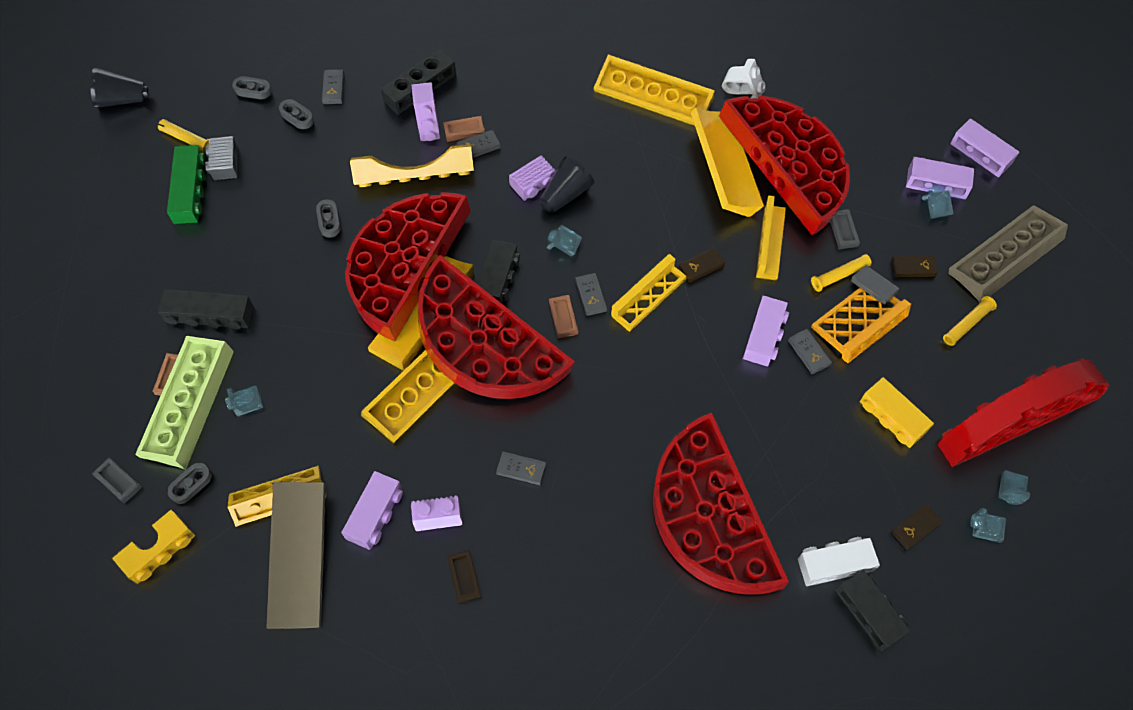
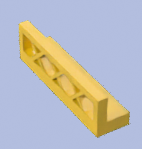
(771, 241)
(644, 286)
(256, 501)

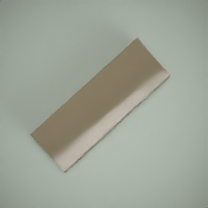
(1009, 252)
(296, 555)

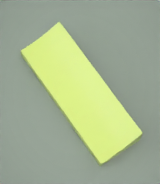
(185, 402)

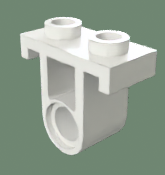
(744, 80)

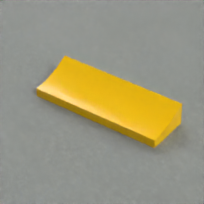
(652, 89)
(727, 164)
(409, 341)
(407, 398)

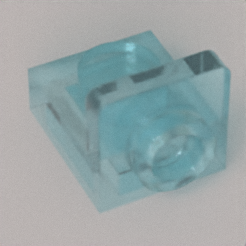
(939, 203)
(564, 240)
(244, 400)
(1014, 488)
(988, 526)

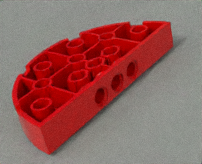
(793, 153)
(395, 253)
(481, 340)
(1024, 409)
(710, 515)

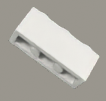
(837, 561)

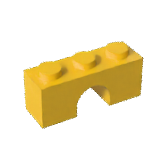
(139, 563)

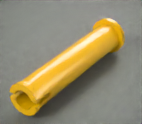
(183, 135)
(840, 272)
(970, 320)

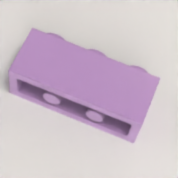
(425, 111)
(984, 147)
(931, 174)
(766, 331)
(372, 510)

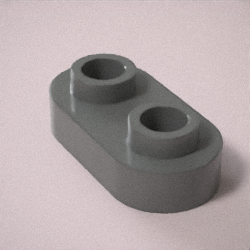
(253, 87)
(299, 117)
(328, 220)
(189, 482)

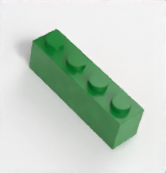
(186, 184)

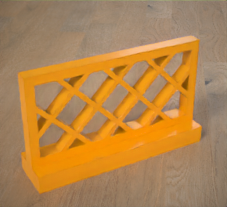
(865, 338)

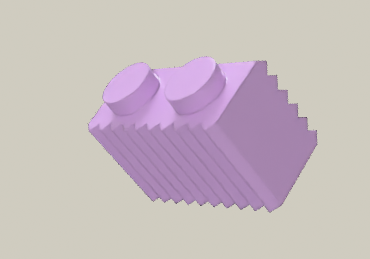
(531, 178)
(436, 513)

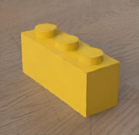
(896, 412)

